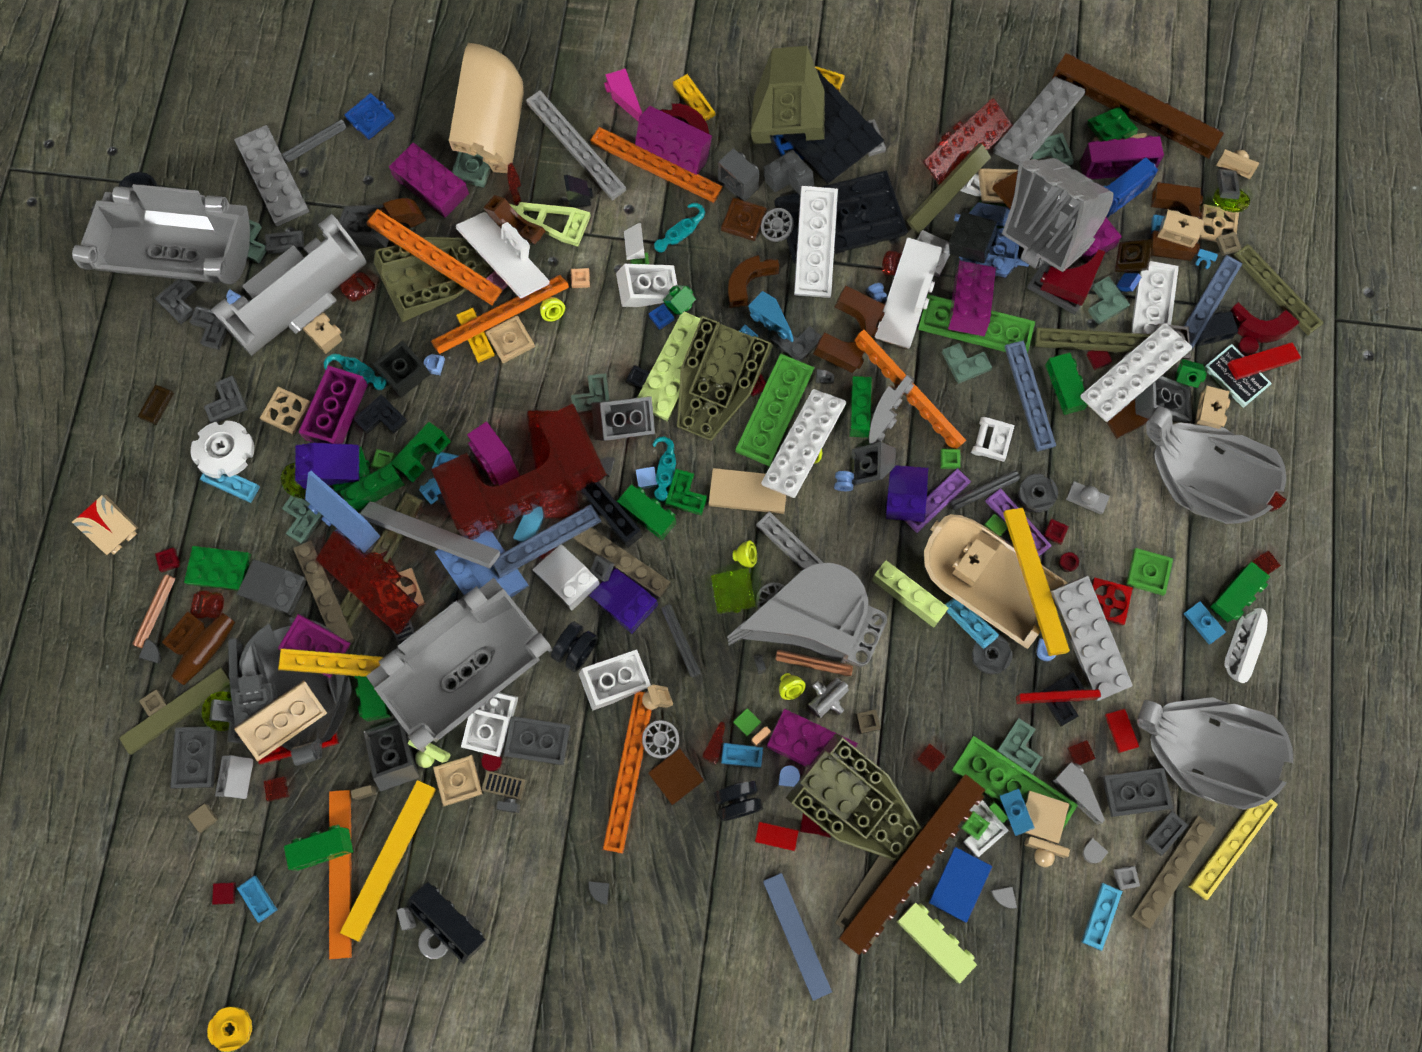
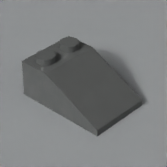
(354, 222)
(1166, 394)
(622, 418)
(272, 587)
(390, 755)

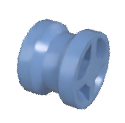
(876, 292)
(844, 481)

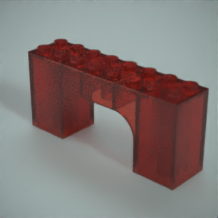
(483, 507)

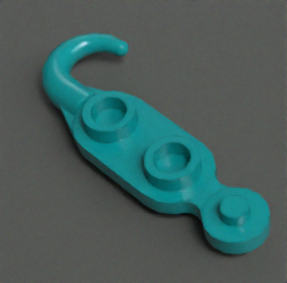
(681, 229)
(357, 367)
(665, 468)

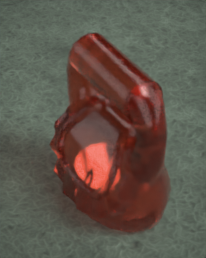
(890, 262)
(354, 290)
(211, 606)

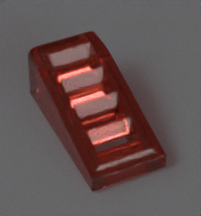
(712, 750)

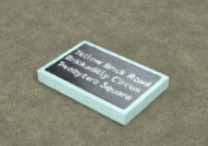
(1243, 389)

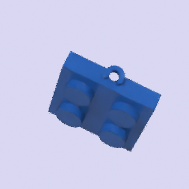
(369, 116)

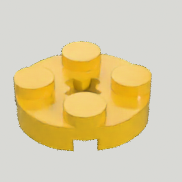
(239, 1037)

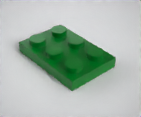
(217, 568)

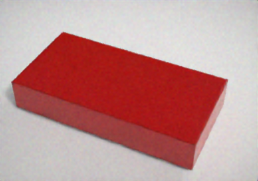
(1121, 730)
(776, 836)

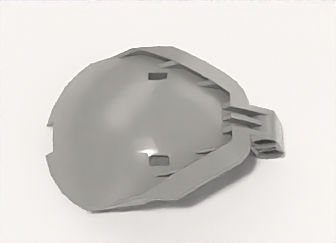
(1212, 484)
(1237, 758)

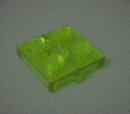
(733, 591)

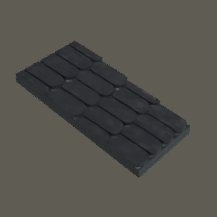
(845, 139)
(864, 213)

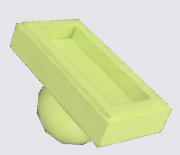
(427, 758)

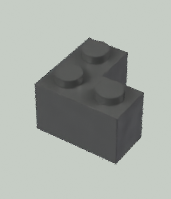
(788, 170)

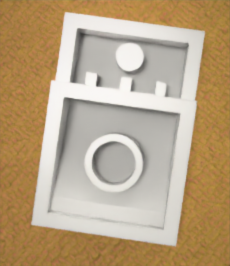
(489, 725)

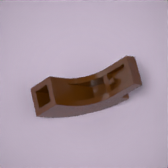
(502, 212)
(744, 274)

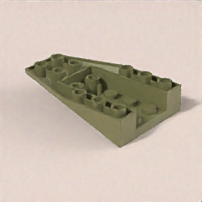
(788, 97)
(418, 286)
(717, 376)
(855, 801)

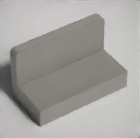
(234, 777)

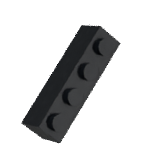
(612, 513)
(445, 922)

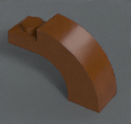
(403, 211)

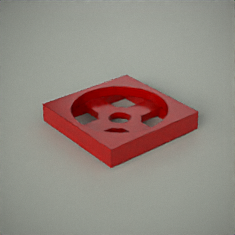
(1111, 586)

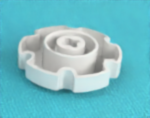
(222, 449)

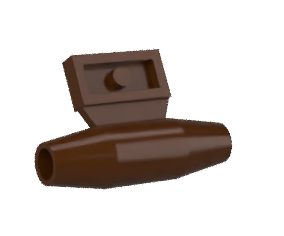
(196, 643)

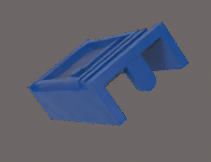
(1131, 184)

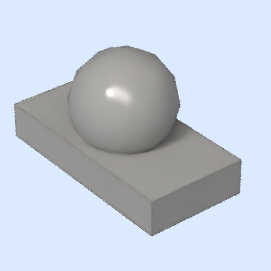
(1087, 497)

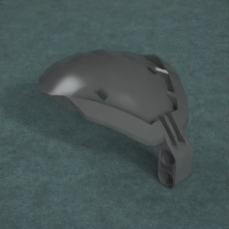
(263, 656)

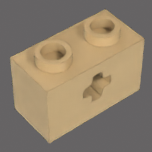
(1180, 228)
(324, 339)
(1212, 407)
(970, 572)

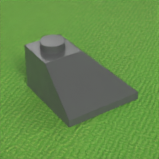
(872, 462)

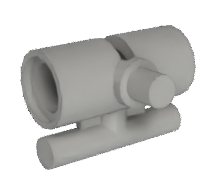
(828, 697)

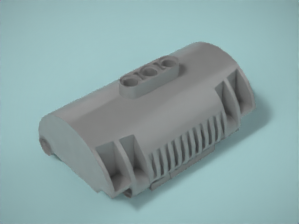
(166, 235)
(292, 288)
(418, 672)

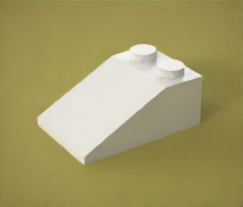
(644, 284)
(566, 577)
(614, 679)

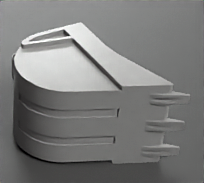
(1055, 213)
(820, 611)

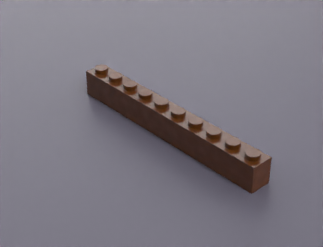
(1139, 106)
(911, 864)

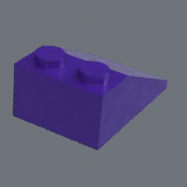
(330, 462)
(907, 493)
(624, 600)

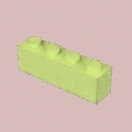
(910, 593)
(936, 942)

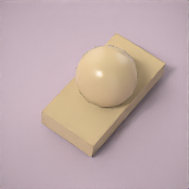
(1239, 162)
(657, 697)
(1046, 851)

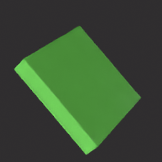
(1149, 571)

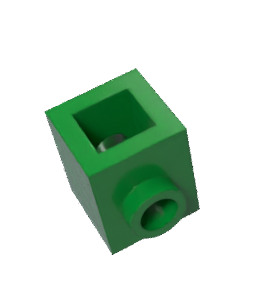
(679, 299)
(1190, 373)

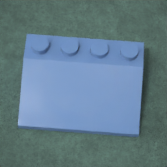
(339, 514)
(470, 574)

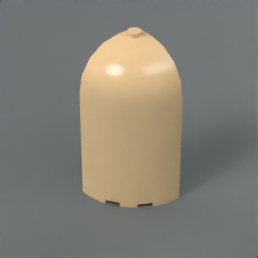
(487, 107)
(1000, 589)

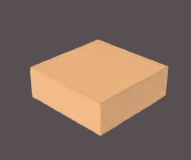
(580, 278)
(760, 736)

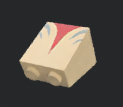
(106, 525)

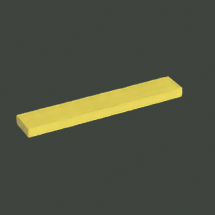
(1231, 849)

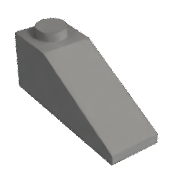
(1078, 789)

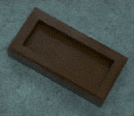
(155, 404)

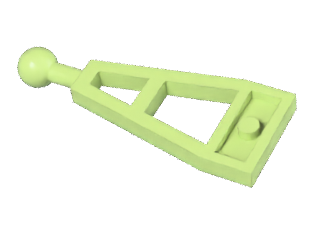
(575, 225)

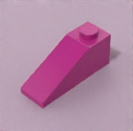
(622, 92)

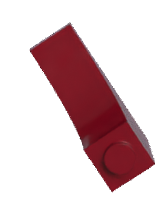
(1072, 283)

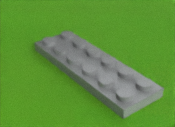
(1039, 121)
(271, 175)
(1091, 637)

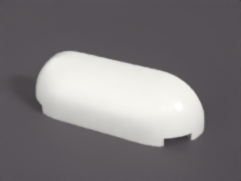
(1246, 645)

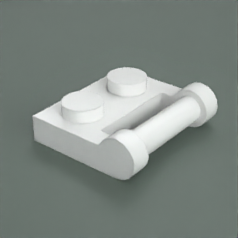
(999, 439)

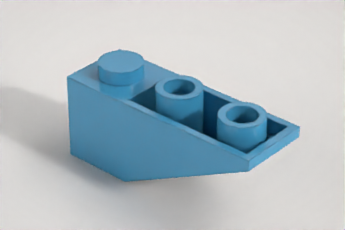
(767, 311)

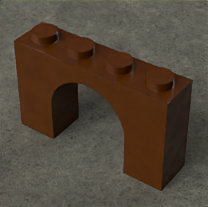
(1178, 198)
(867, 313)

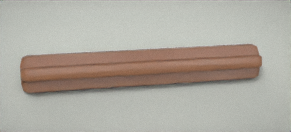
(153, 611)
(813, 662)

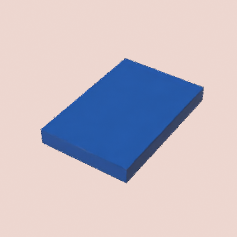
(960, 884)

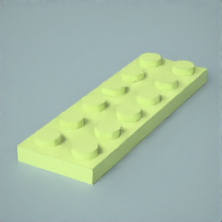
(664, 378)

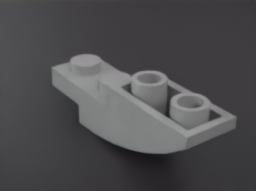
(884, 416)

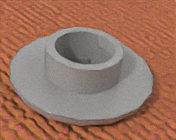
(427, 950)

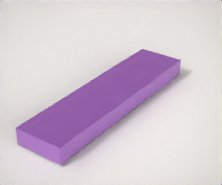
(941, 497)
(1000, 502)

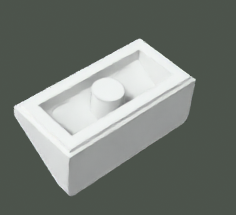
(634, 242)

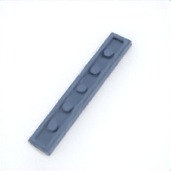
(1211, 297)
(1030, 396)
(546, 540)
(797, 937)

